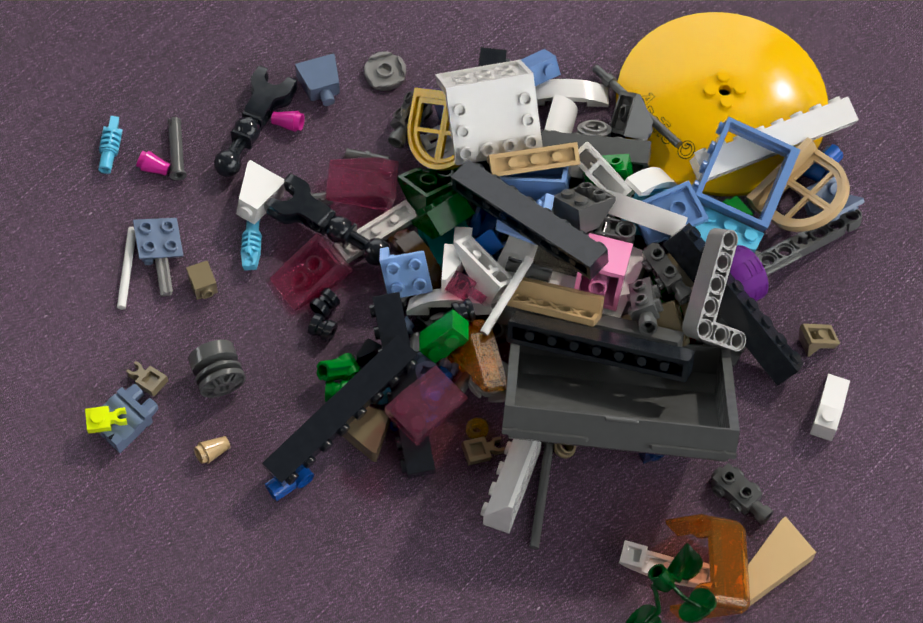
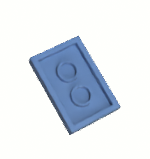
(680, 200)

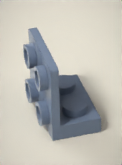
(828, 193)

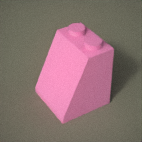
(612, 275)

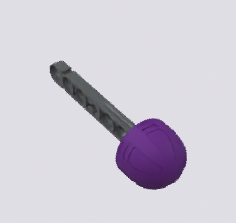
(753, 272)

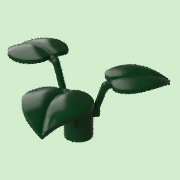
(683, 567)

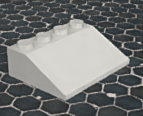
(511, 484)

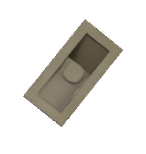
(817, 336)

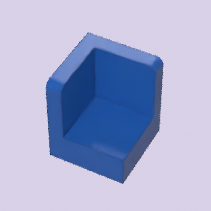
(490, 242)

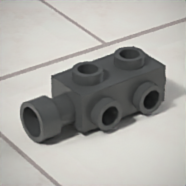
(400, 121)
(665, 273)
(645, 305)
(733, 490)

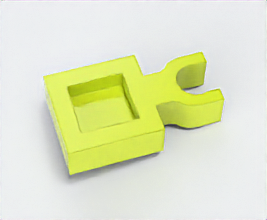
(100, 418)

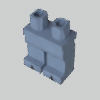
(137, 417)

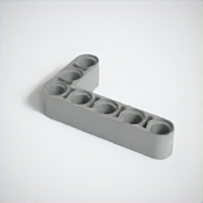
(708, 292)

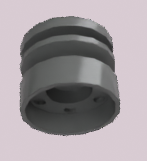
(216, 368)

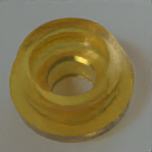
(477, 423)

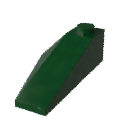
(425, 185)

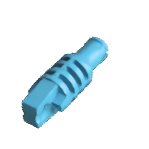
(109, 145)
(251, 246)

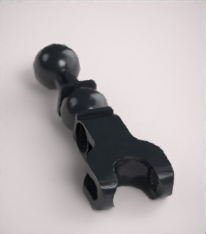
(262, 104)
(322, 219)

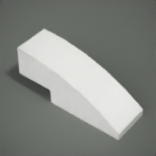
(600, 171)
(451, 259)

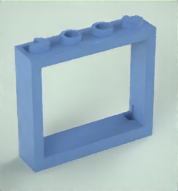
(764, 140)

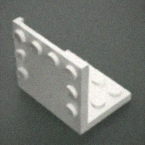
(491, 110)

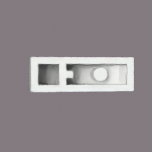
(482, 268)
(830, 407)

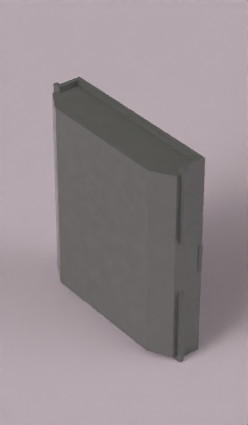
(623, 409)

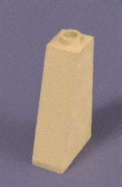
(778, 559)

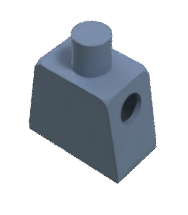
(319, 78)

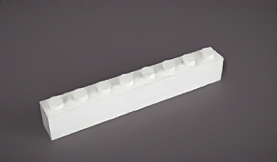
(813, 124)

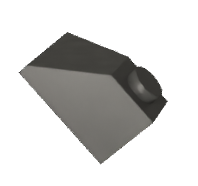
(631, 117)

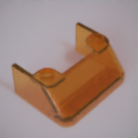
(726, 560)

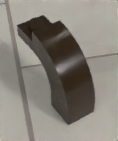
(409, 242)

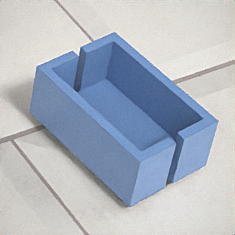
(539, 183)

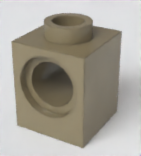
(202, 280)

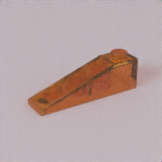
(481, 359)

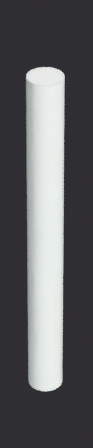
(126, 269)
(507, 294)

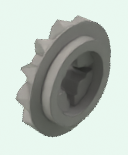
(594, 127)

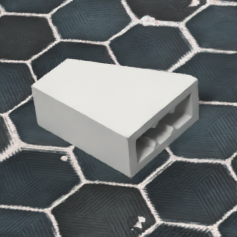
(256, 190)

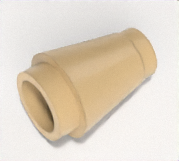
(211, 449)

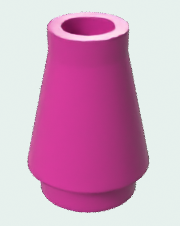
(290, 120)
(151, 163)

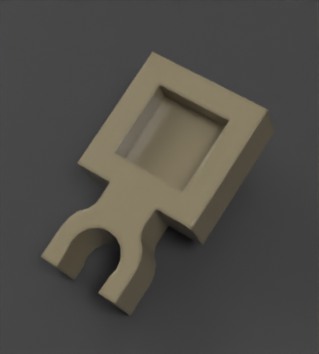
(148, 380)
(479, 450)

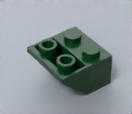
(442, 214)

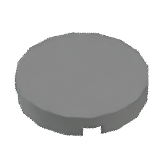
(385, 71)

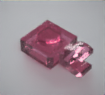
(463, 286)

